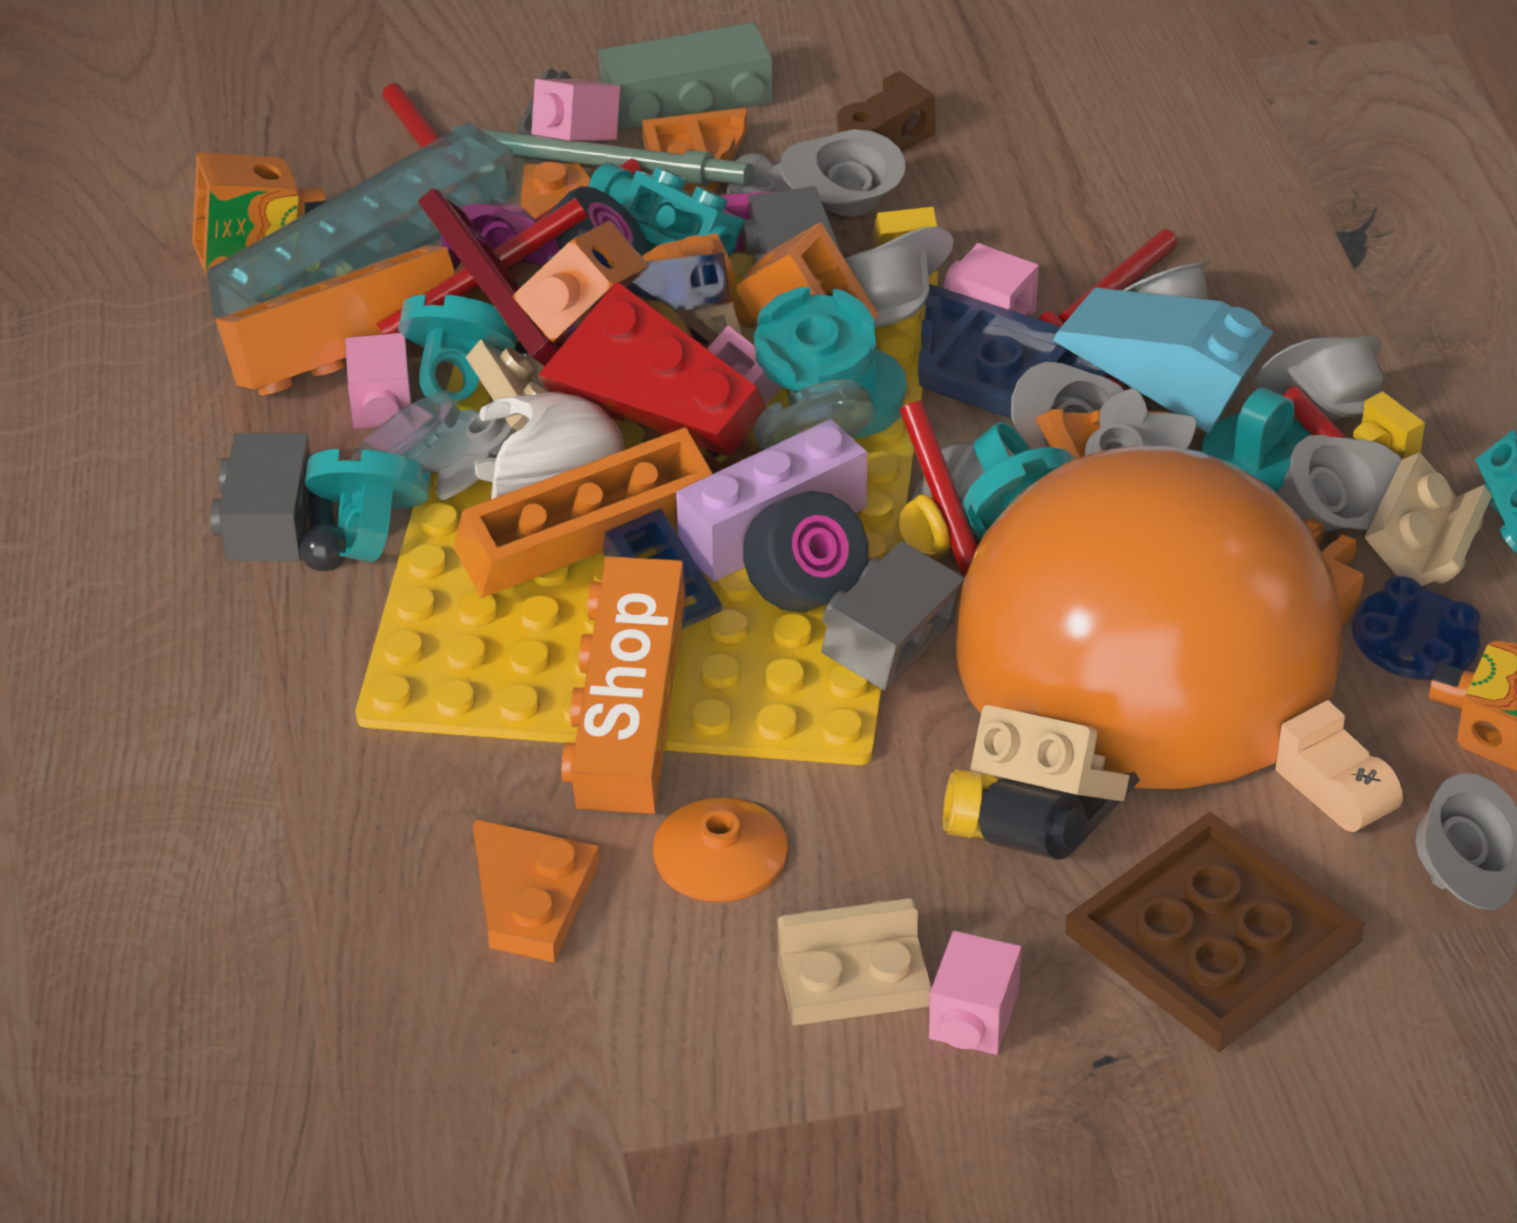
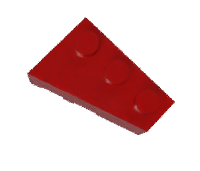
(654, 375)

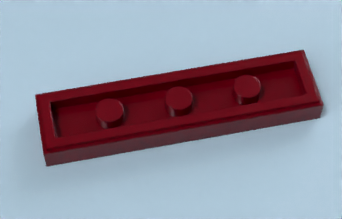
(487, 271)

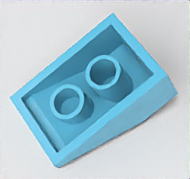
(1169, 347)

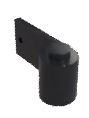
(1041, 818)

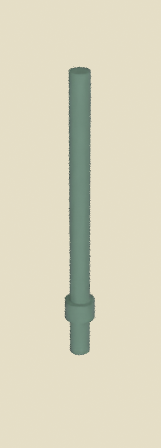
(694, 165)

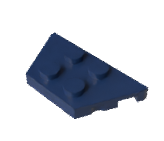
(982, 350)

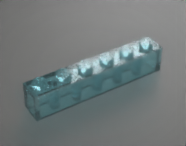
(366, 221)

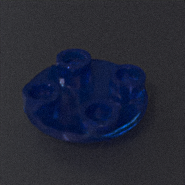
(1415, 630)

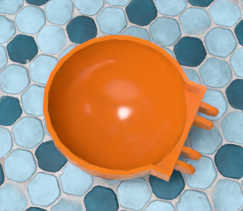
(1158, 609)

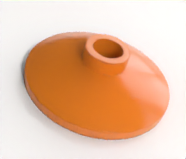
(720, 849)

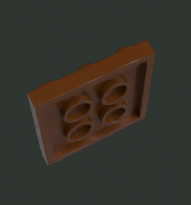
(1214, 930)

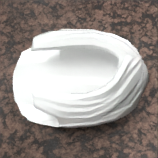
(559, 436)

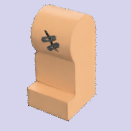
(1336, 769)

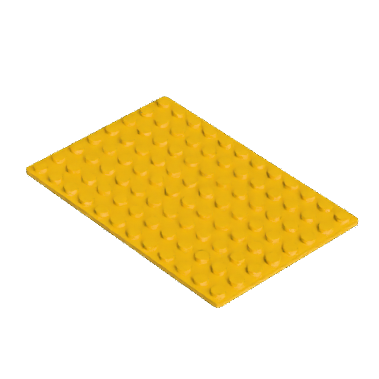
(510, 660)

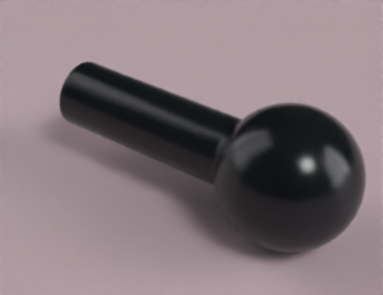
(323, 540)

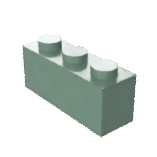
(689, 74)

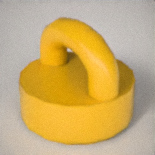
(923, 527)
(964, 801)

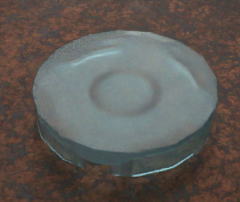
(836, 400)
(413, 428)

